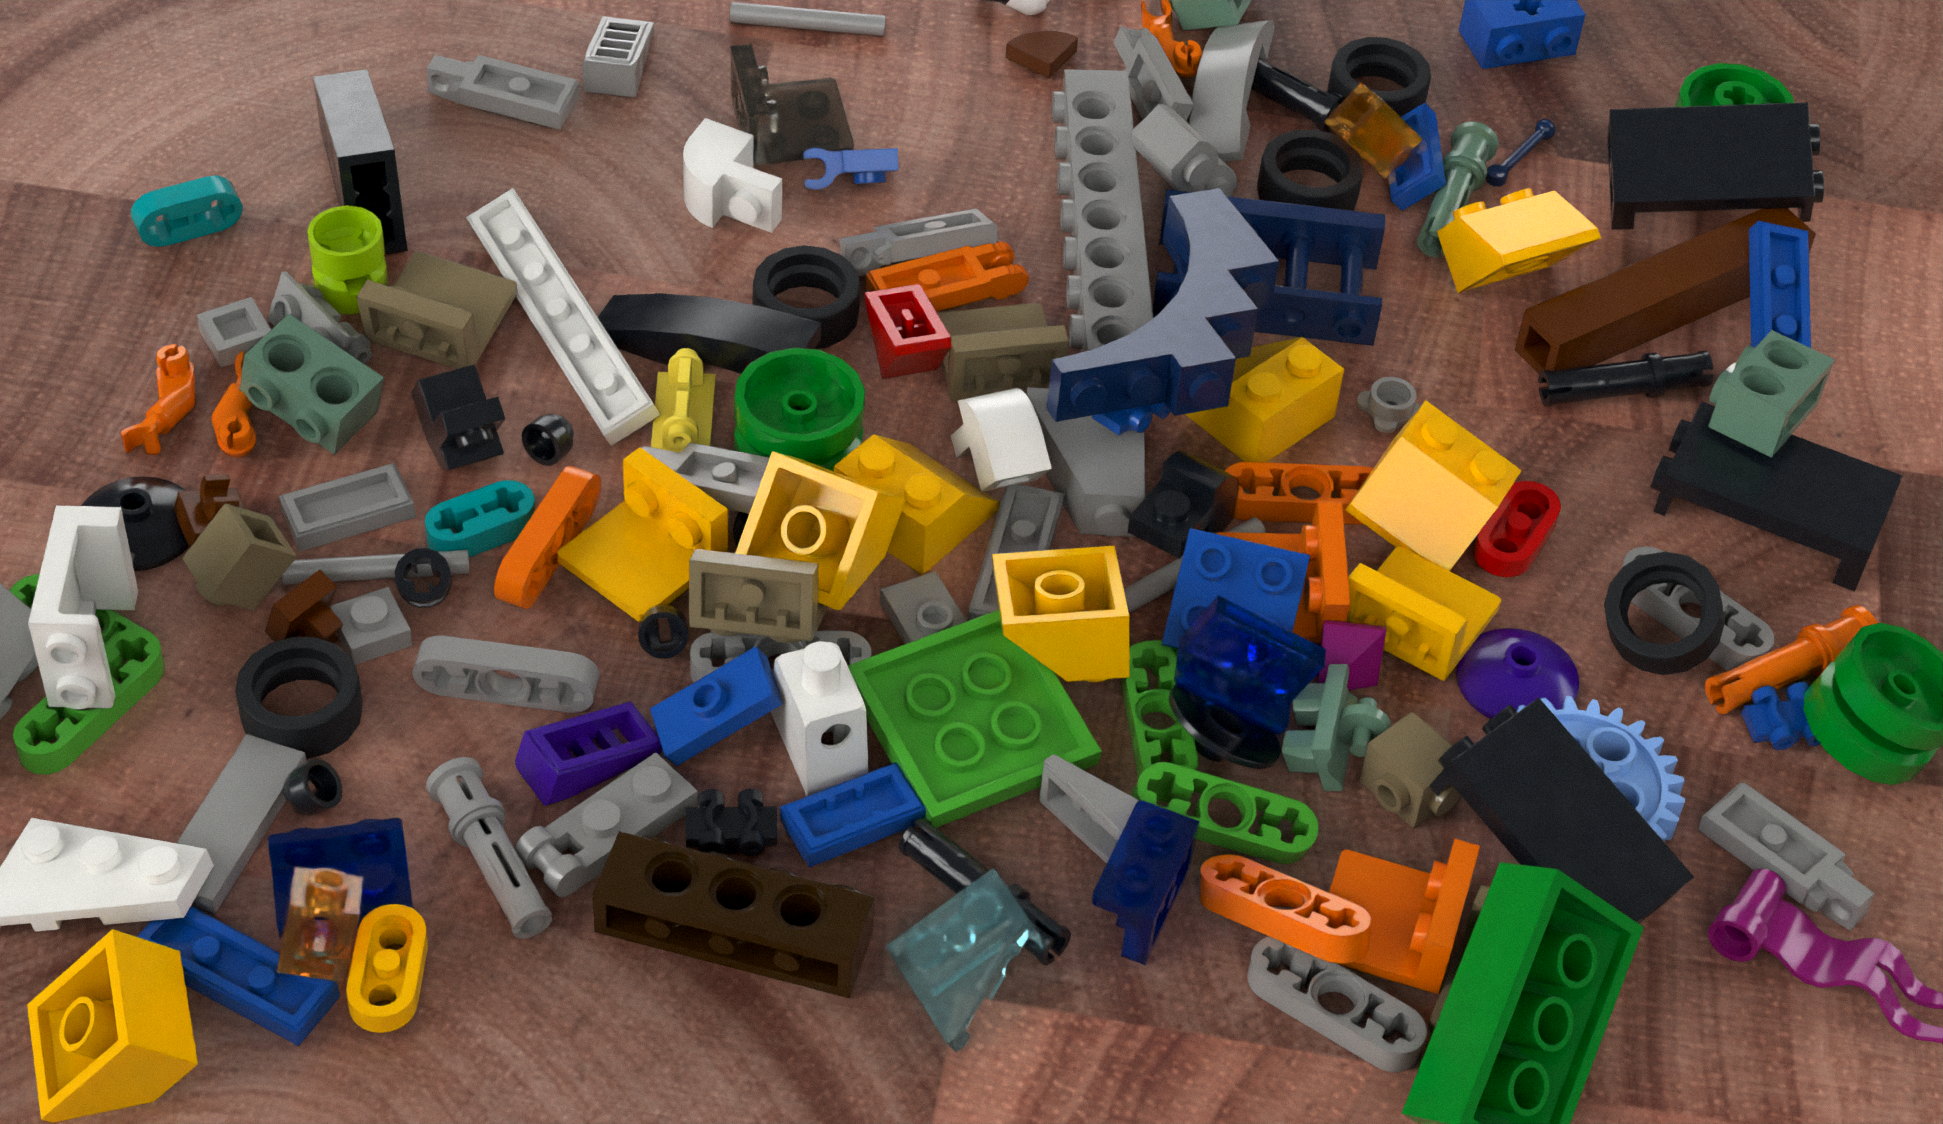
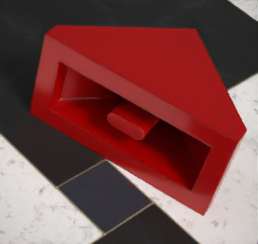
(906, 331)

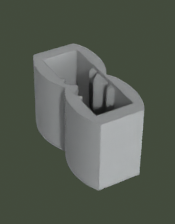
(1181, 153)

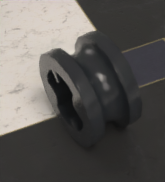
(439, 569)

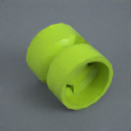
(344, 253)

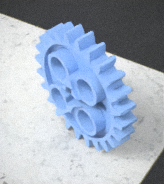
(1628, 762)

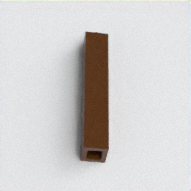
(1645, 297)

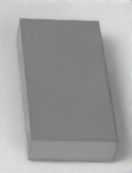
(346, 507)

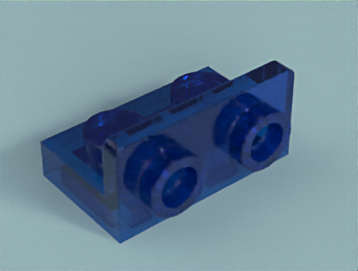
(1246, 664)
(362, 849)
(1146, 875)

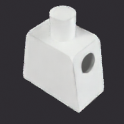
(816, 700)

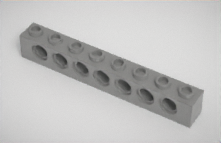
(1100, 208)

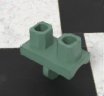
(1341, 728)

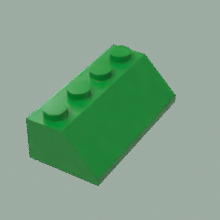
(1525, 1004)

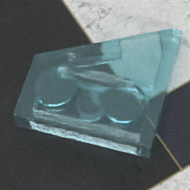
(962, 953)

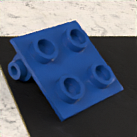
(1244, 572)

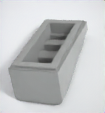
(617, 56)
(1085, 804)

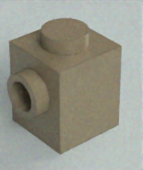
(238, 557)
(1402, 767)

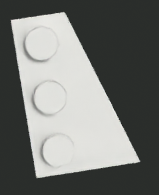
(89, 873)

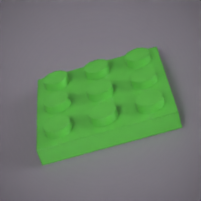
(970, 717)

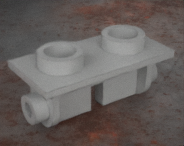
(310, 308)

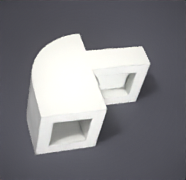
(723, 181)
(1002, 438)

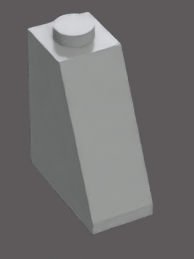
(1093, 468)

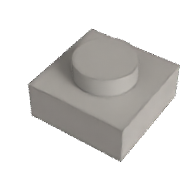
(232, 329)
(372, 625)

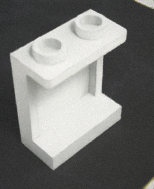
(82, 570)

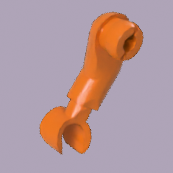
(1182, 57)
(176, 400)
(231, 419)

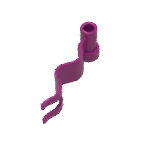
(1765, 921)

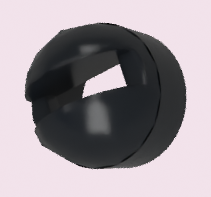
(548, 438)
(649, 632)
(323, 797)

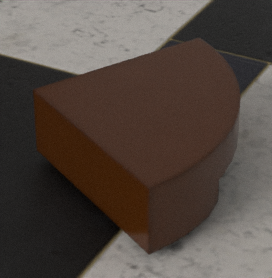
(1042, 50)

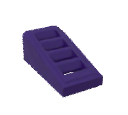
(553, 771)

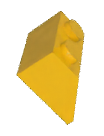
(1512, 238)
(1275, 399)
(1433, 488)
(938, 506)
(821, 519)
(1066, 610)
(111, 1029)

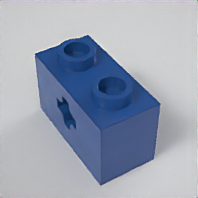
(1520, 30)

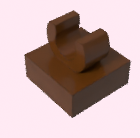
(199, 507)
(306, 611)

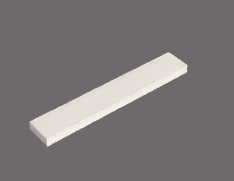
(563, 318)

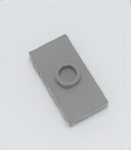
(920, 607)

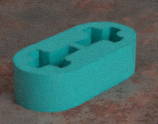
(186, 211)
(480, 518)

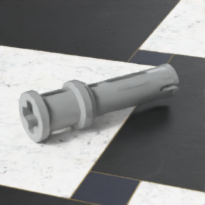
(479, 824)

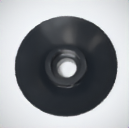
(148, 518)
(1223, 734)

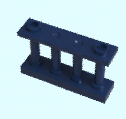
(1300, 237)

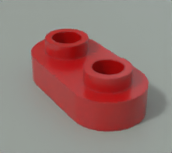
(1517, 529)

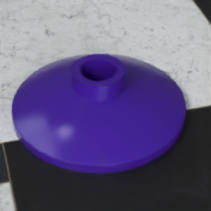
(1515, 670)

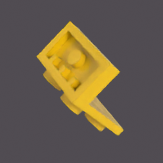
(645, 543)
(1425, 609)

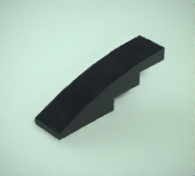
(715, 328)

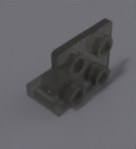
(786, 114)

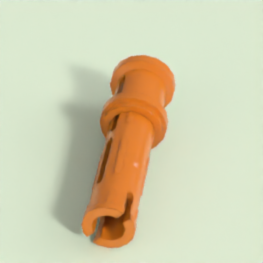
(1807, 655)

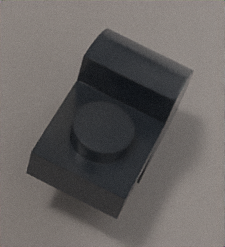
(458, 417)
(1185, 498)

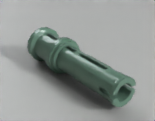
(1464, 173)

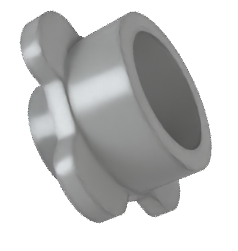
(1389, 403)

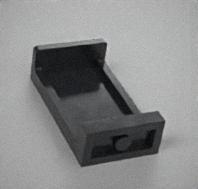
(1712, 159)
(1796, 494)
(1561, 810)

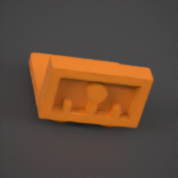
(1326, 578)
(1410, 912)

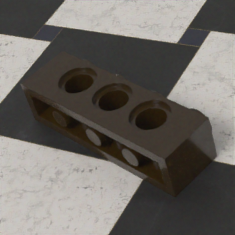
(698, 920)

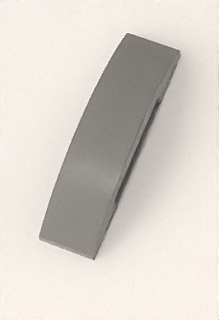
(1225, 85)

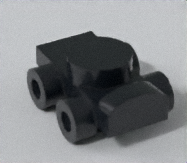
(731, 829)

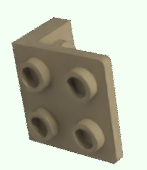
(436, 310)
(1000, 349)
(754, 596)

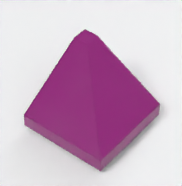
(1353, 645)

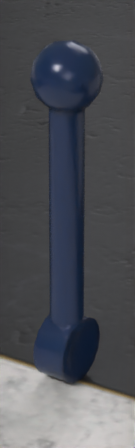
(1498, 174)

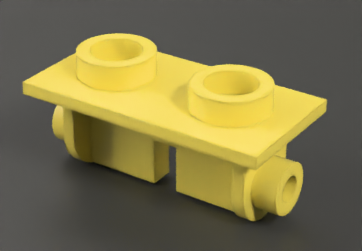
(684, 403)

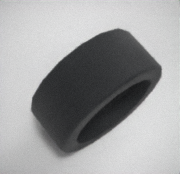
(1383, 59)
(1314, 152)
(817, 269)
(1659, 569)
(300, 660)

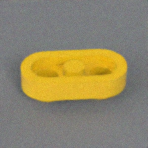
(387, 973)

